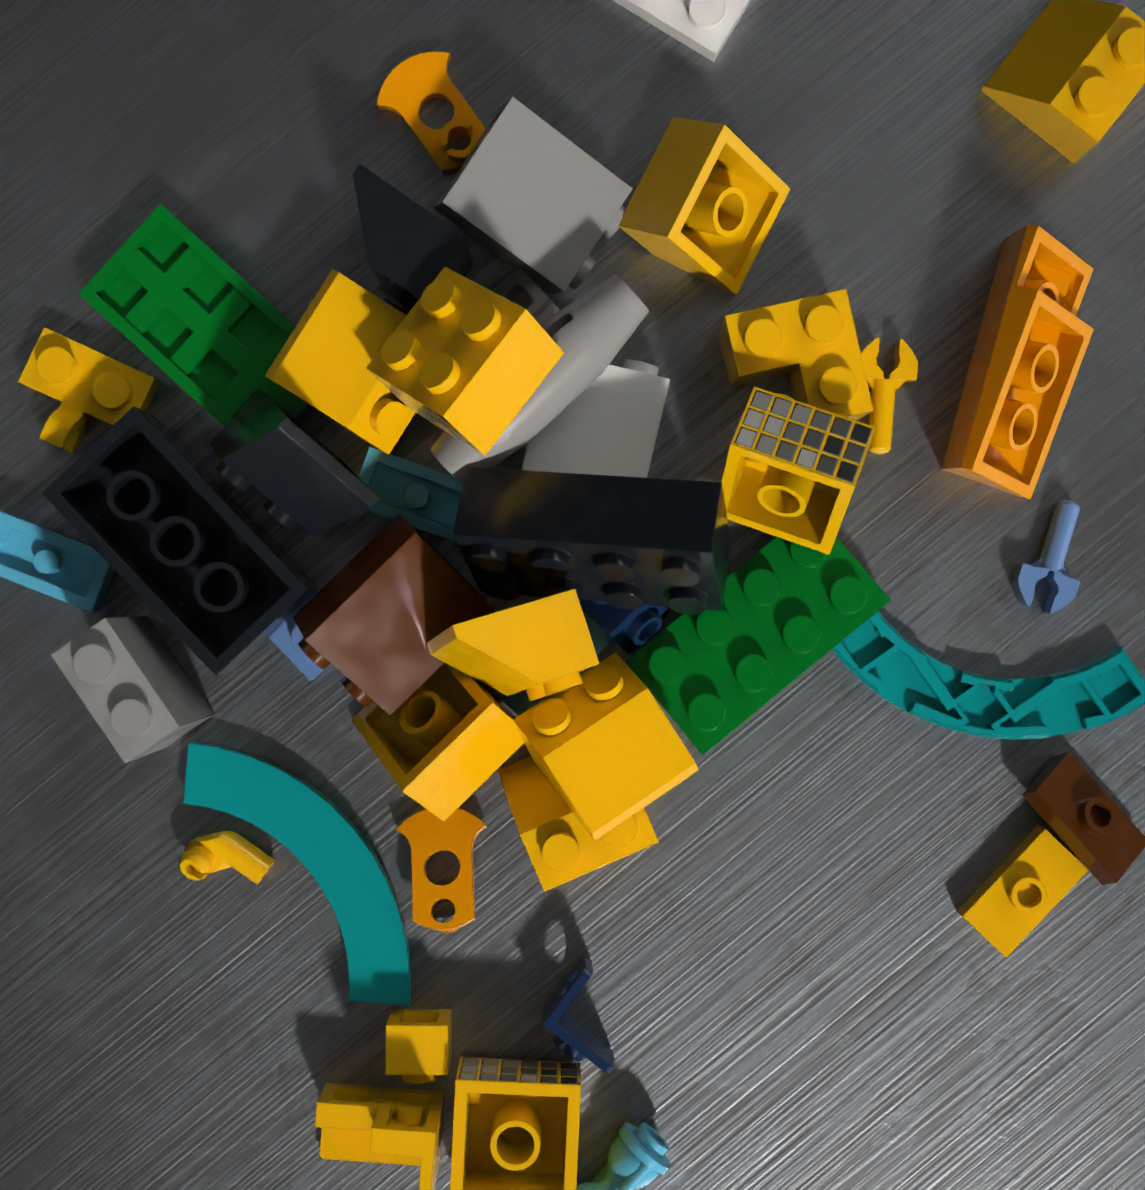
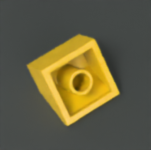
(1073, 73)
(705, 203)
(329, 358)
(522, 647)
(442, 739)
(605, 746)
(554, 835)

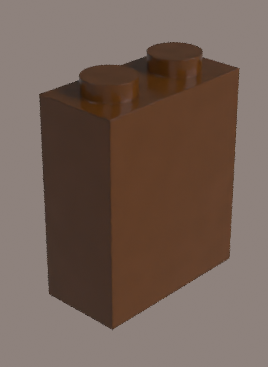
(382, 614)

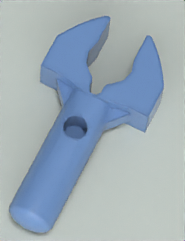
(1050, 563)

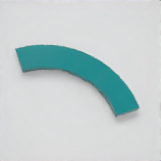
(986, 704)
(329, 849)

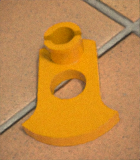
(414, 84)
(431, 835)

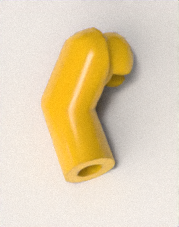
(222, 851)

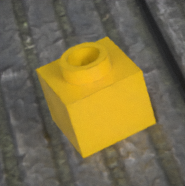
(419, 1044)

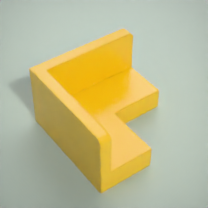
(382, 1126)

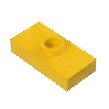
(1022, 890)

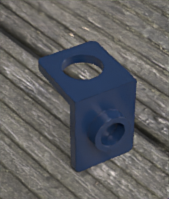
(569, 1035)

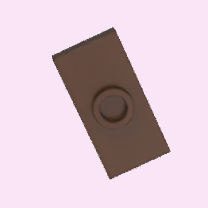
(1085, 818)

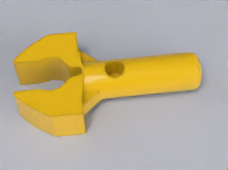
(884, 389)

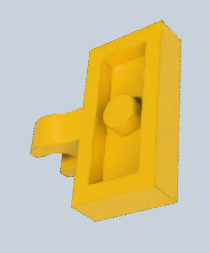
(85, 385)

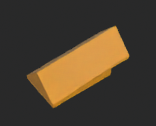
(1021, 364)

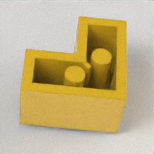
(807, 340)

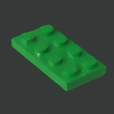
(193, 317)
(774, 625)

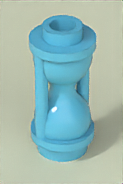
(633, 1160)

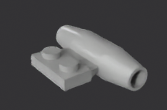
(589, 335)

